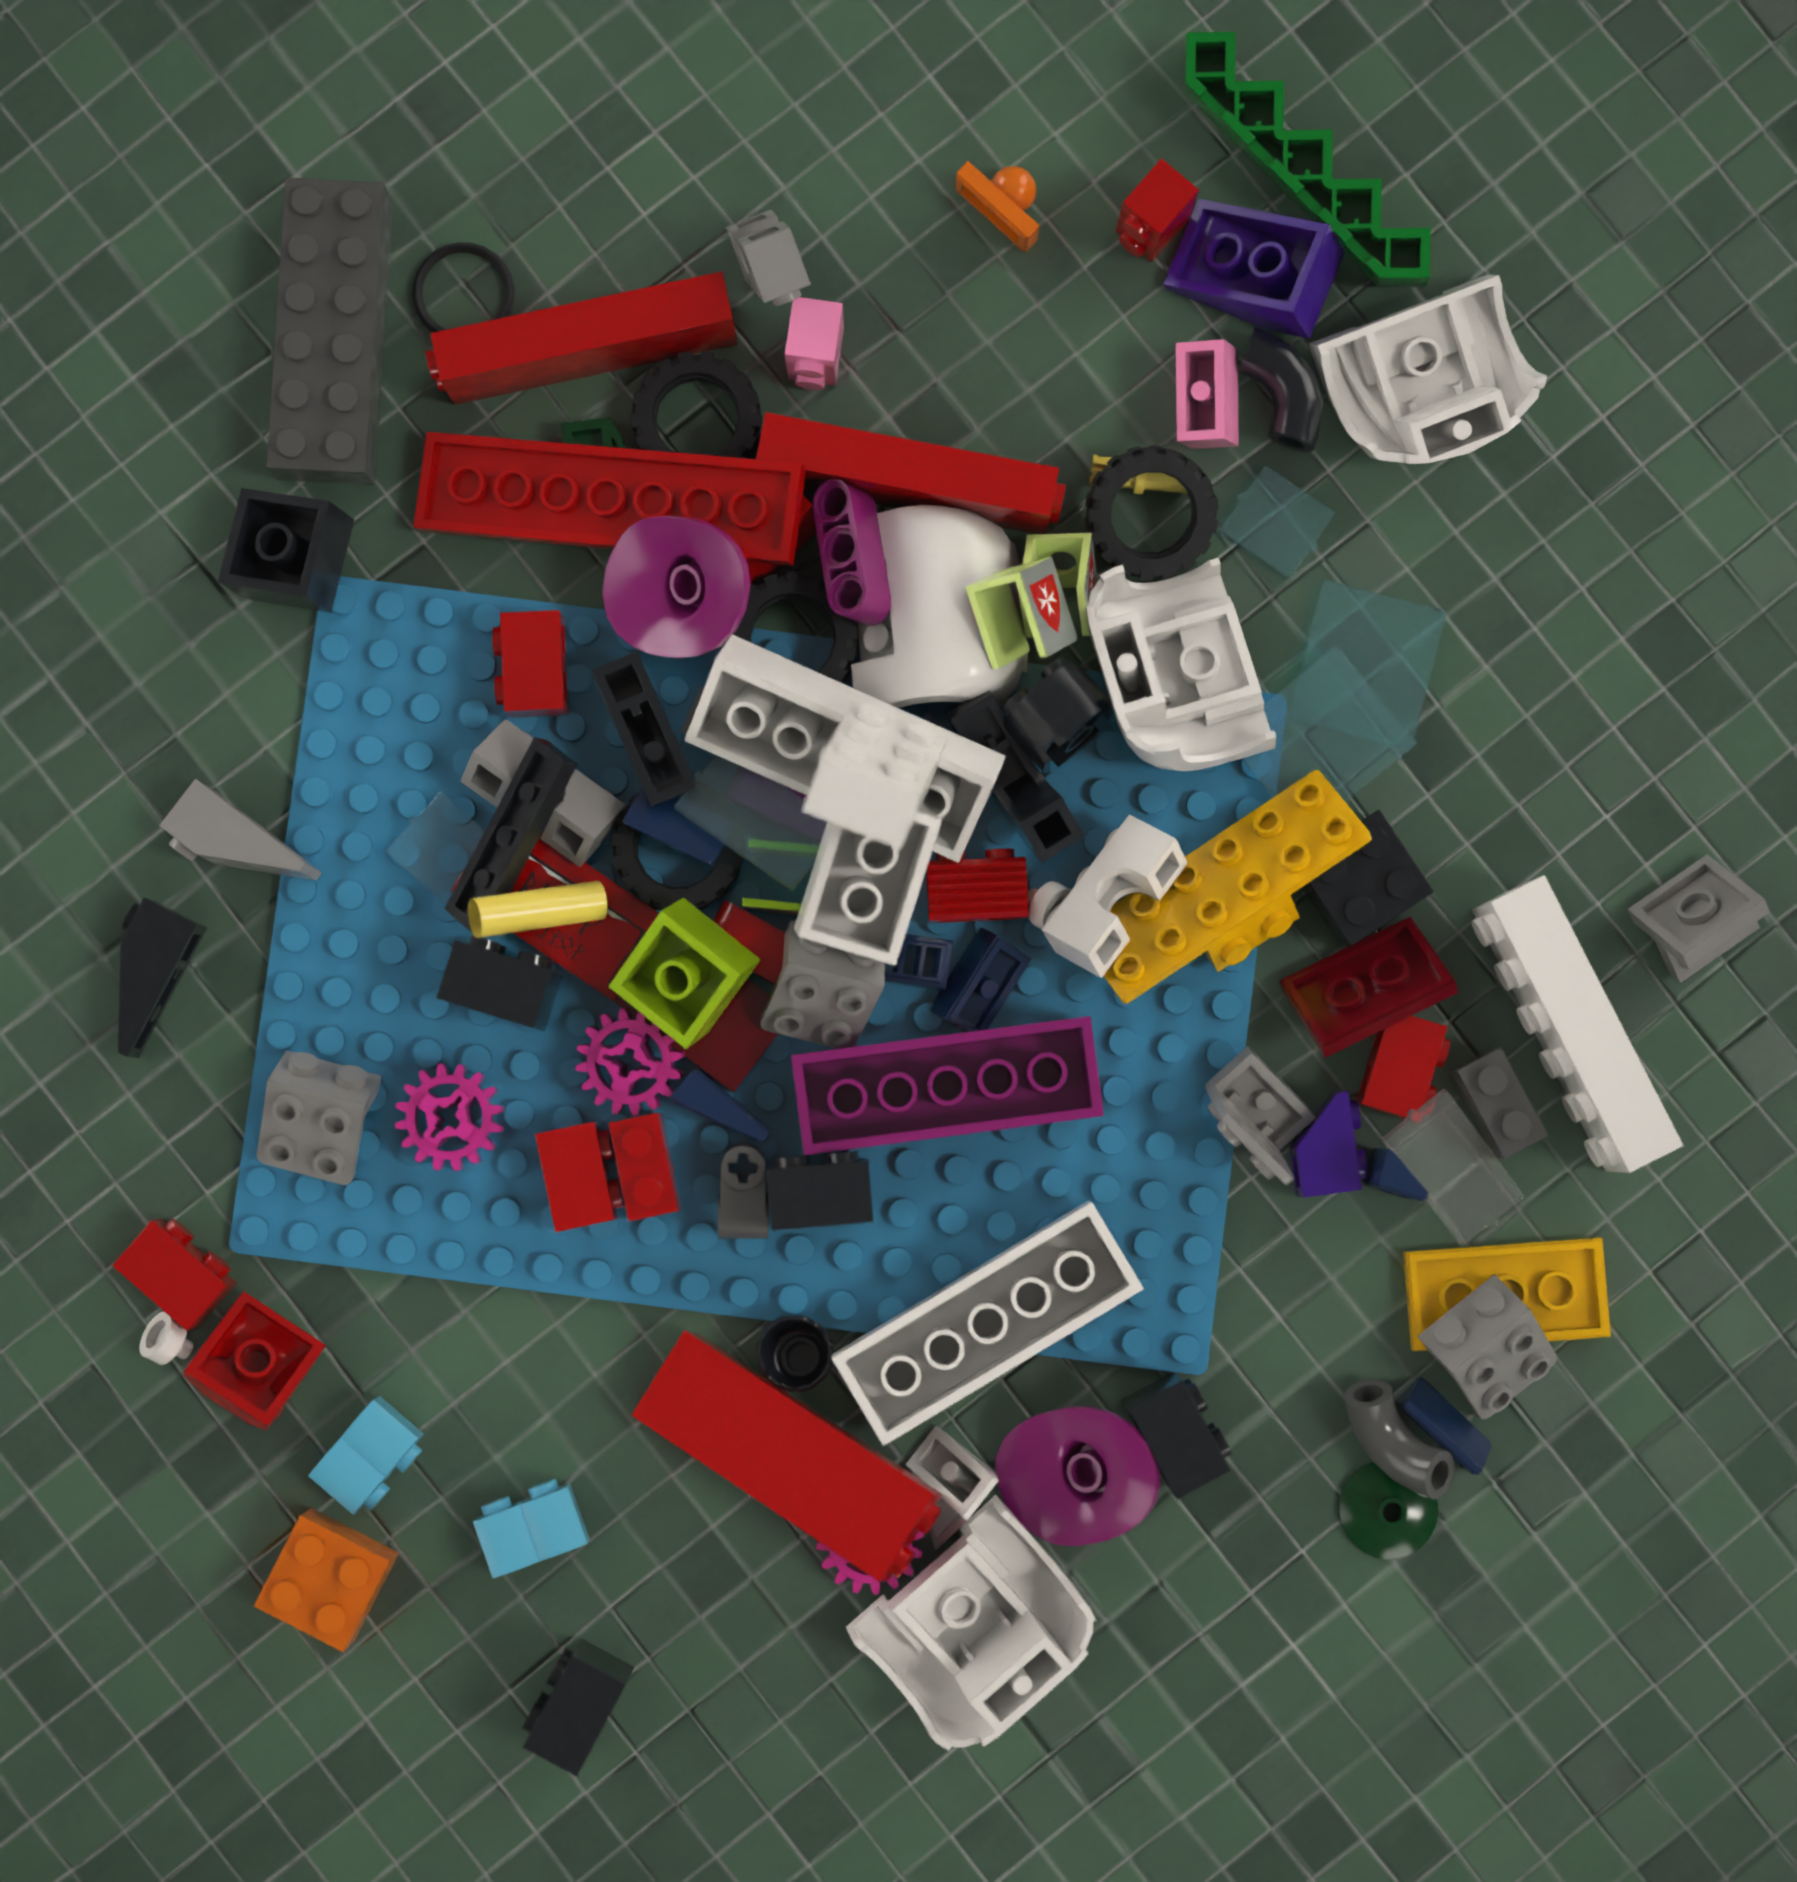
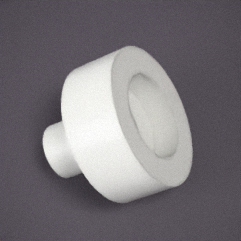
(1044, 900)
(164, 1340)

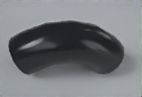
(1291, 386)

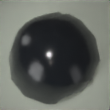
(795, 1353)

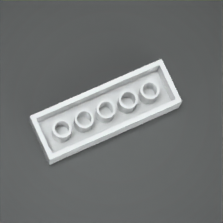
(783, 715)
(1575, 1027)
(986, 1322)

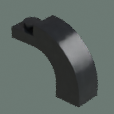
(1020, 789)

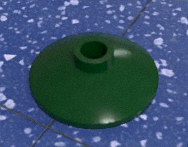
(1363, 1520)

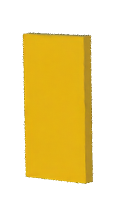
(1555, 1279)

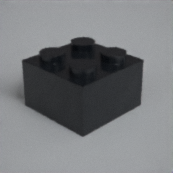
(286, 550)
(1368, 885)
(500, 985)
(819, 1193)
(1176, 1433)
(571, 1718)

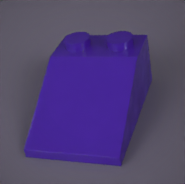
(1256, 266)

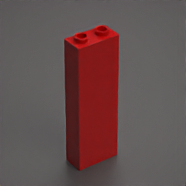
(582, 339)
(915, 473)
(788, 1457)

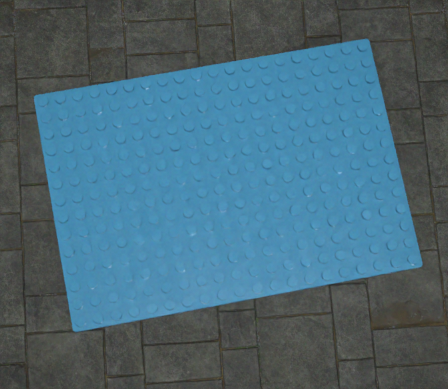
(361, 952)

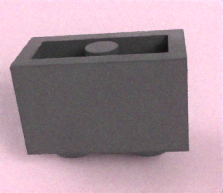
(1497, 1103)

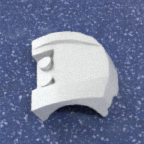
(1430, 376)

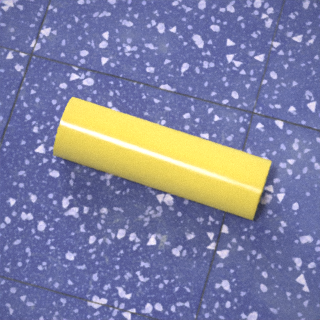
(537, 909)

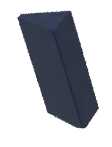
(672, 829)
(980, 982)
(1391, 1175)
(1445, 1425)

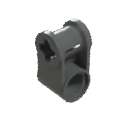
(743, 1202)

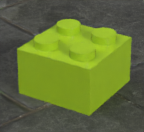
(684, 973)

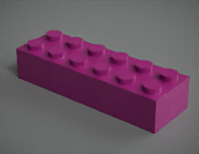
(947, 1085)

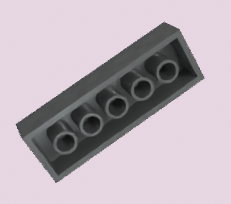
(329, 331)

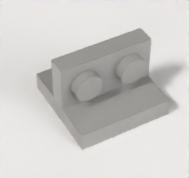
(1698, 916)

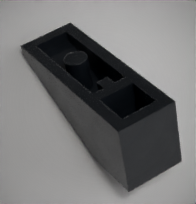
(644, 729)
(151, 964)

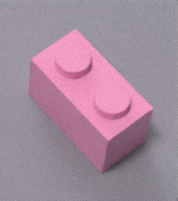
(814, 342)
(1207, 394)

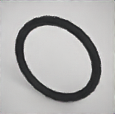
(462, 247)

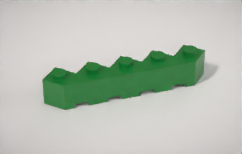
(1302, 164)

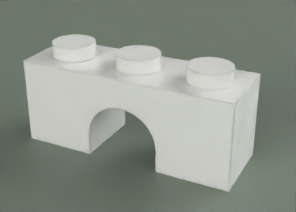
(1131, 862)

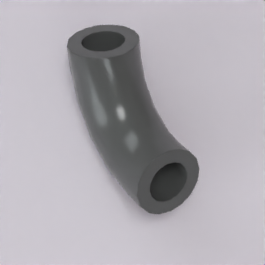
(1392, 1444)

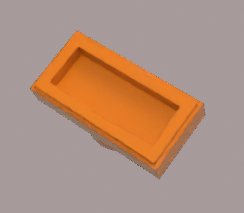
(1002, 200)

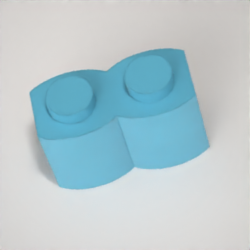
(367, 1456)
(531, 1528)

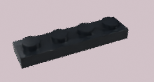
(514, 827)

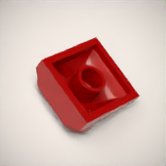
(253, 1362)

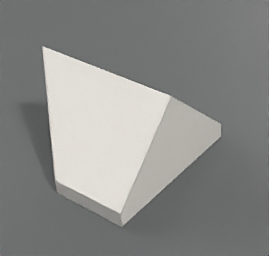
(957, 1476)

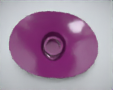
(675, 586)
(1077, 1475)

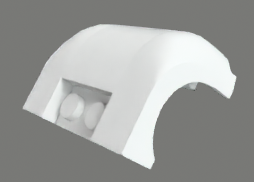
(931, 637)
(1178, 669)
(979, 1631)

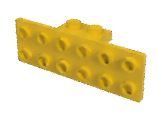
(1236, 887)

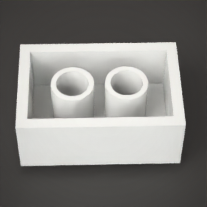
(875, 774)
(866, 889)

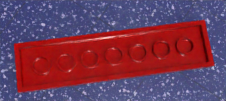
(600, 491)

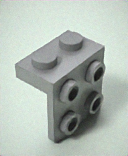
(822, 993)
(1257, 1111)
(315, 1116)
(1490, 1346)

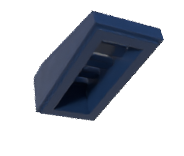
(941, 964)
(708, 1099)

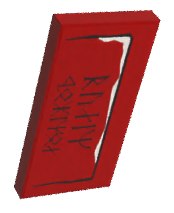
(591, 948)

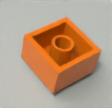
(326, 1579)

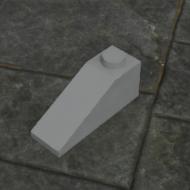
(221, 833)

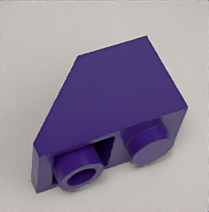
(1326, 1152)

